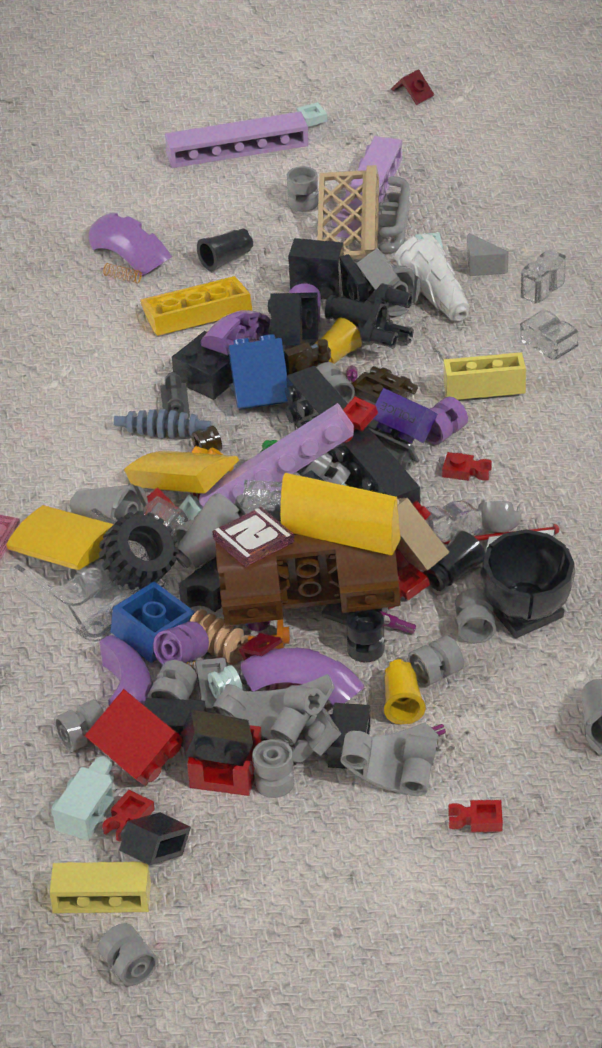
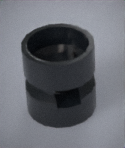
(365, 635)

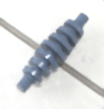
(161, 423)

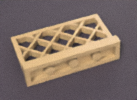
(369, 209)

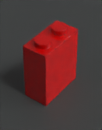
(135, 738)

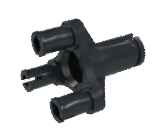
(373, 315)

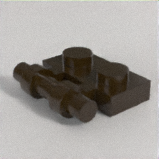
(303, 356)
(371, 384)

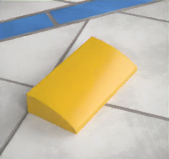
(195, 305)
(179, 470)
(340, 514)
(59, 537)

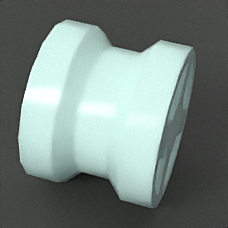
(218, 681)

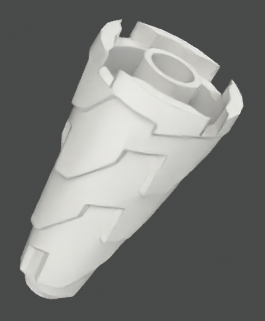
(435, 275)

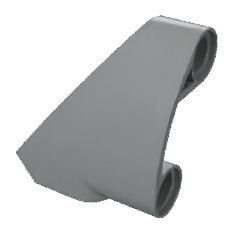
(278, 712)
(393, 760)

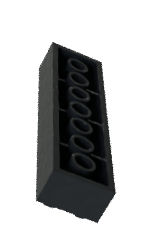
(364, 455)

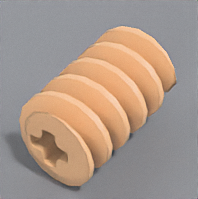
(223, 640)

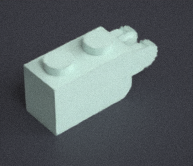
(85, 800)

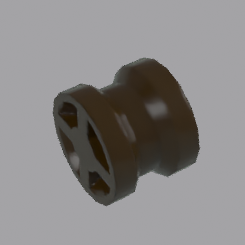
(207, 439)

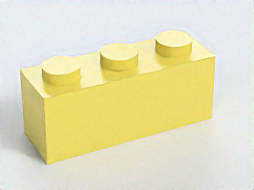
(485, 376)
(100, 887)

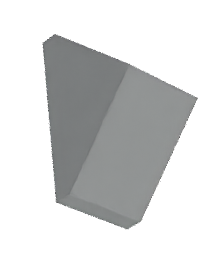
(485, 257)
(378, 269)

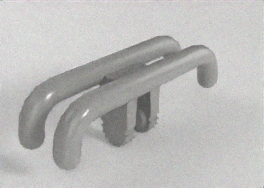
(394, 215)

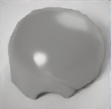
(499, 516)

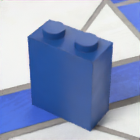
(258, 372)

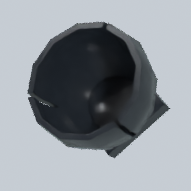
(527, 579)

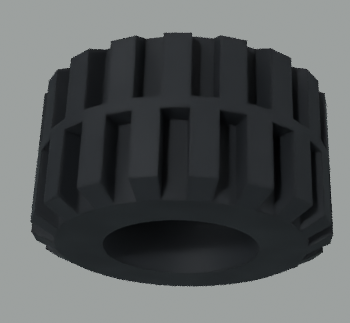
(149, 533)

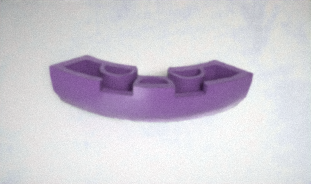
(128, 240)
(236, 326)
(127, 667)
(300, 667)

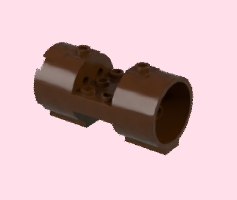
(305, 576)

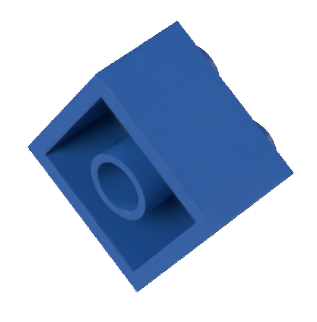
(145, 615)

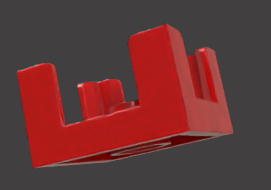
(222, 776)

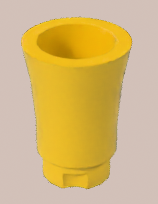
(342, 339)
(402, 694)

